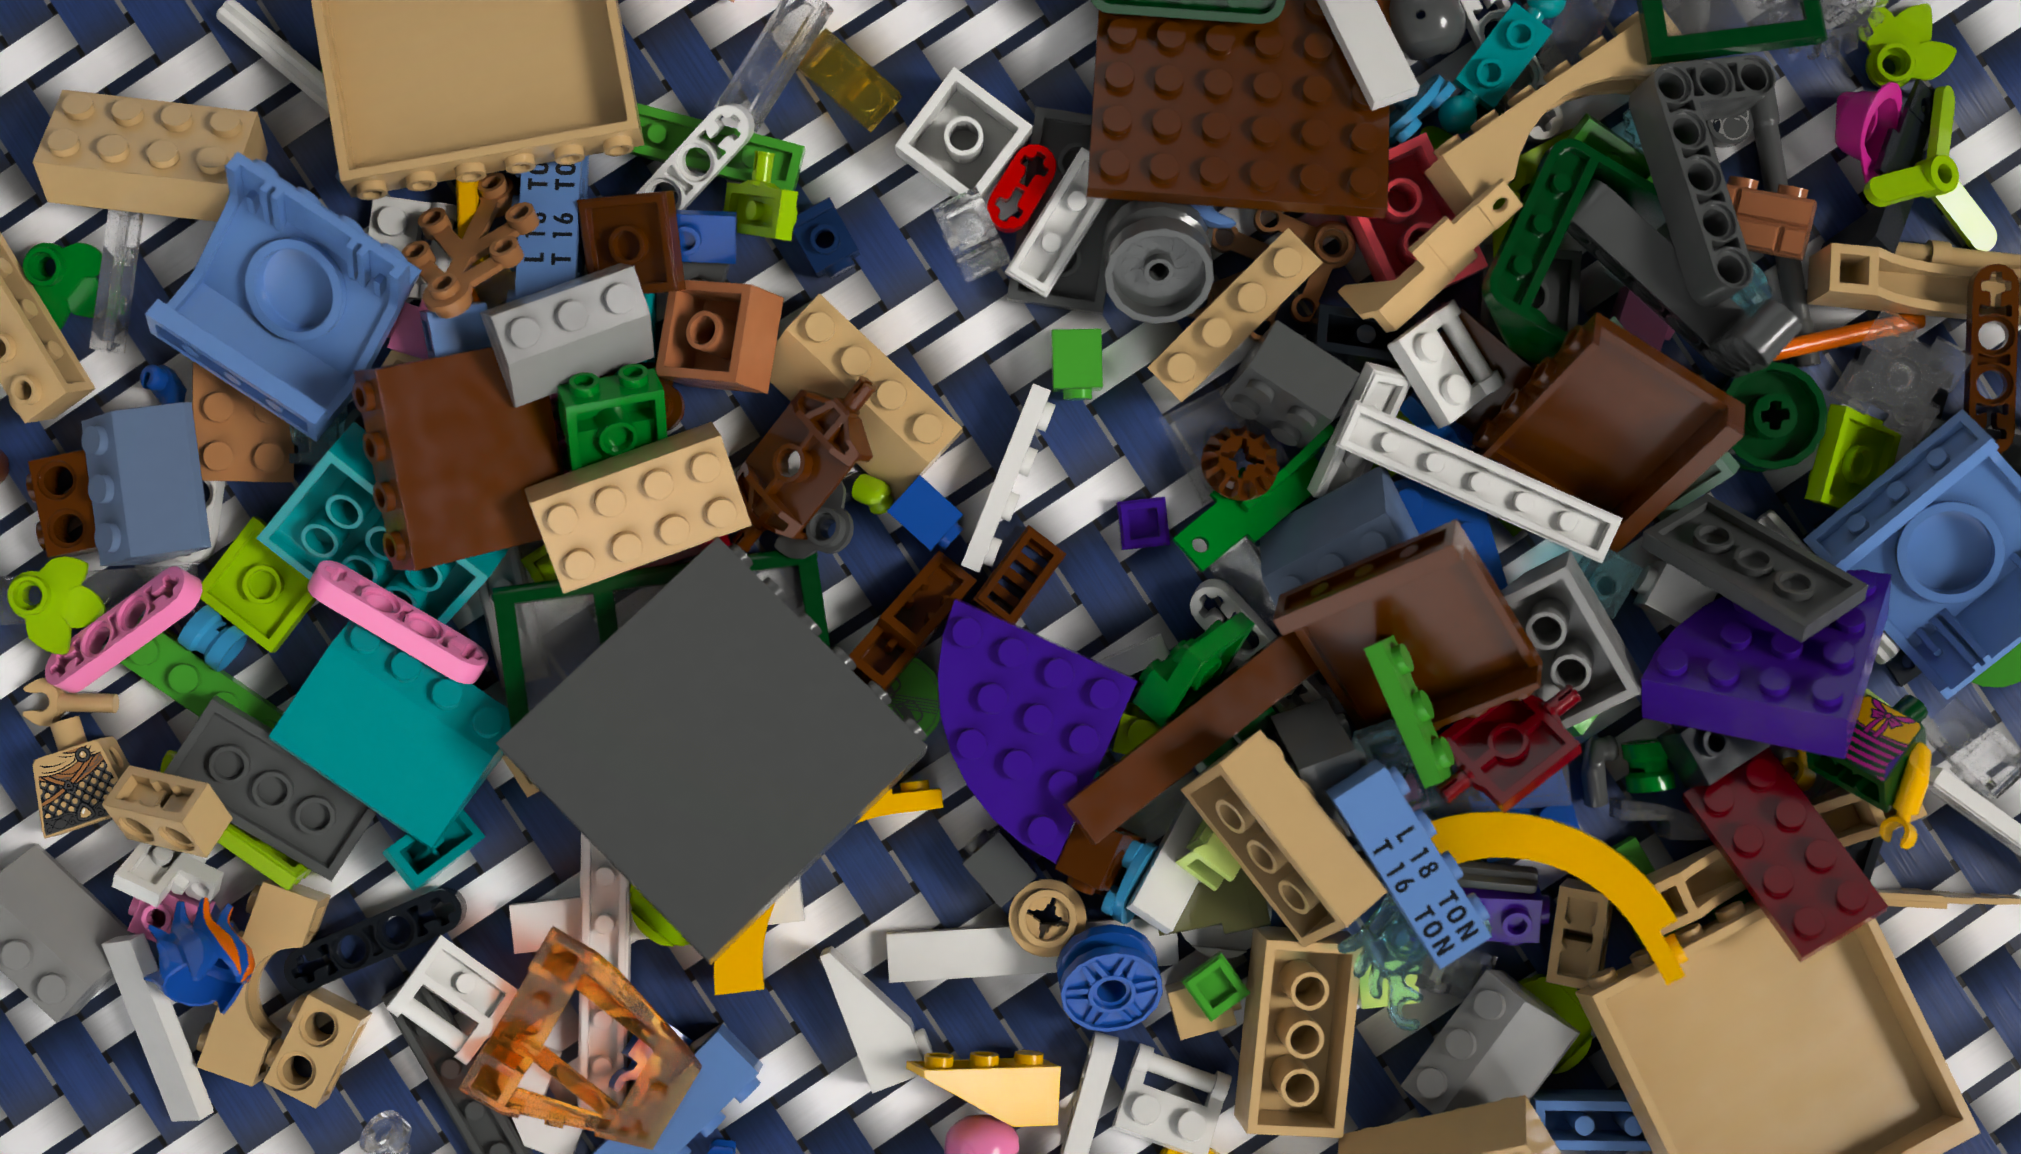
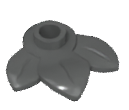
(818, 527)

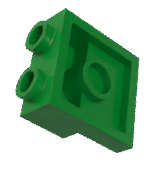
(611, 414)
(1190, 669)

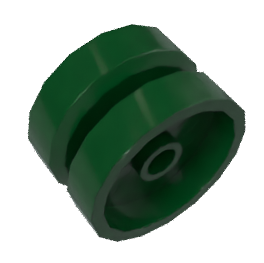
(1793, 416)

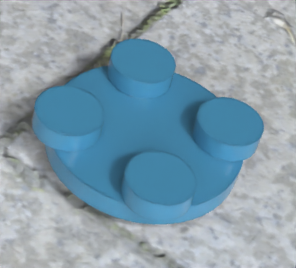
(1404, 120)
(1136, 862)

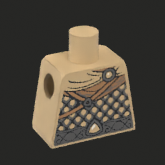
(76, 778)

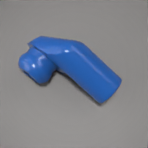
(163, 384)

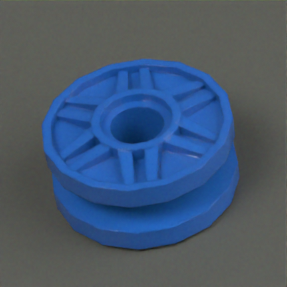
(1109, 978)

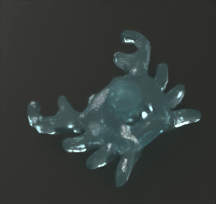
(1393, 954)

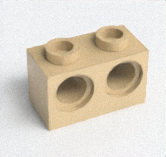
(167, 811)
(1579, 934)
(324, 1051)

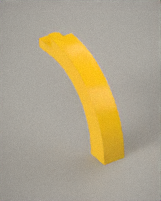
(1568, 848)
(742, 963)

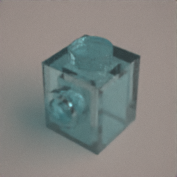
(1611, 579)

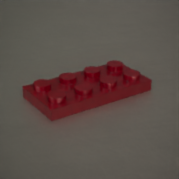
(1785, 855)

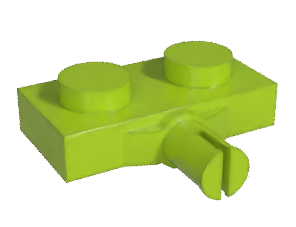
(760, 204)

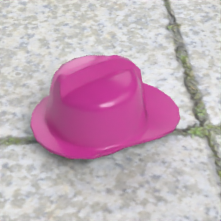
(1864, 122)

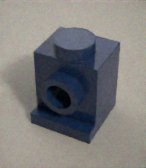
(832, 260)

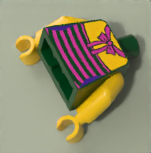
(1883, 763)

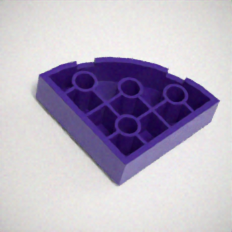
(1758, 684)
(1025, 721)

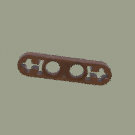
(2001, 361)

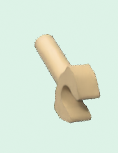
(63, 702)

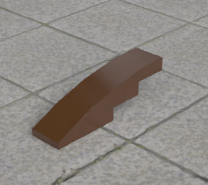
(910, 621)

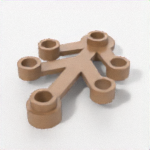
(1310, 236)
(451, 291)

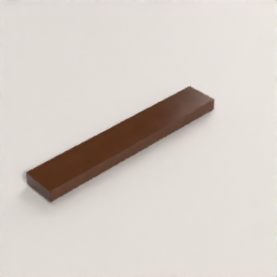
(1190, 737)

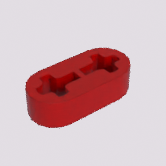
(1011, 182)

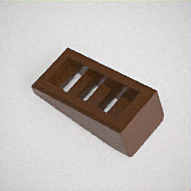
(1040, 546)

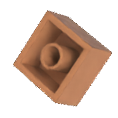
(720, 336)

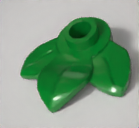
(73, 283)

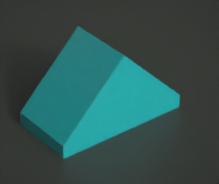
(421, 865)

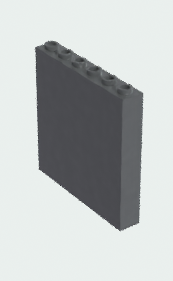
(715, 748)

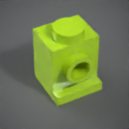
(1132, 729)

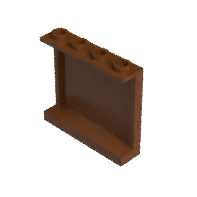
(1613, 425)
(453, 457)
(1434, 602)

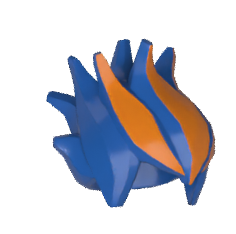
(202, 959)

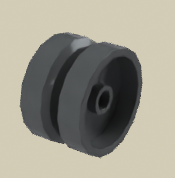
(1157, 261)

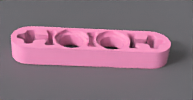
(166, 601)
(397, 622)

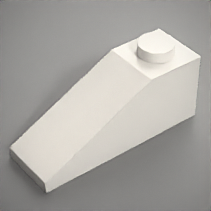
(877, 1026)

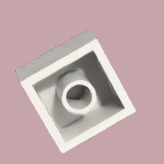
(963, 137)

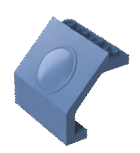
(286, 299)
(1951, 540)

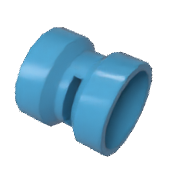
(213, 638)

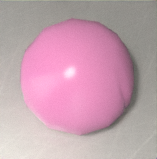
(981, 1136)

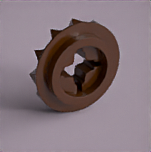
(1222, 472)

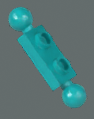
(1498, 62)

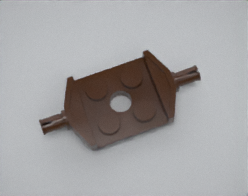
(829, 444)

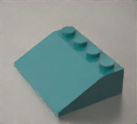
(338, 521)
(394, 732)

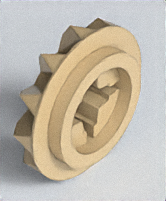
(1026, 927)

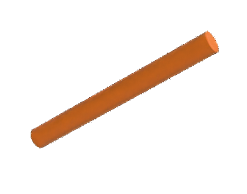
(1835, 337)

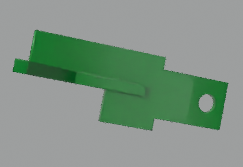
(1232, 519)

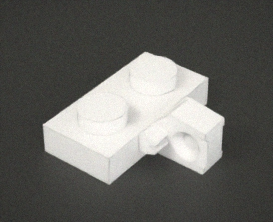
(156, 871)

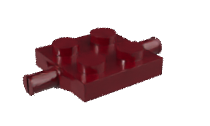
(1511, 748)

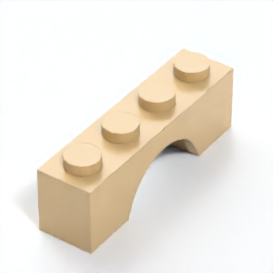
(1235, 315)
(243, 1036)

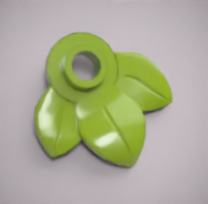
(1909, 45)
(63, 603)

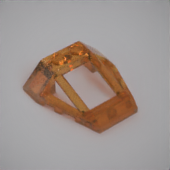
(519, 1040)

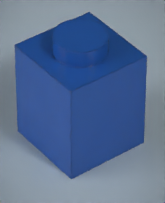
(927, 515)

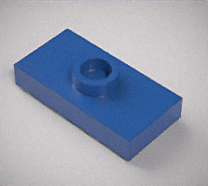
(707, 236)

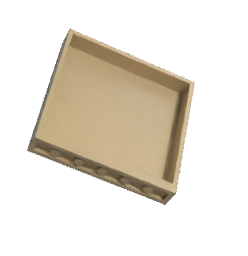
(471, 88)
(1775, 1048)

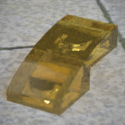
(849, 80)

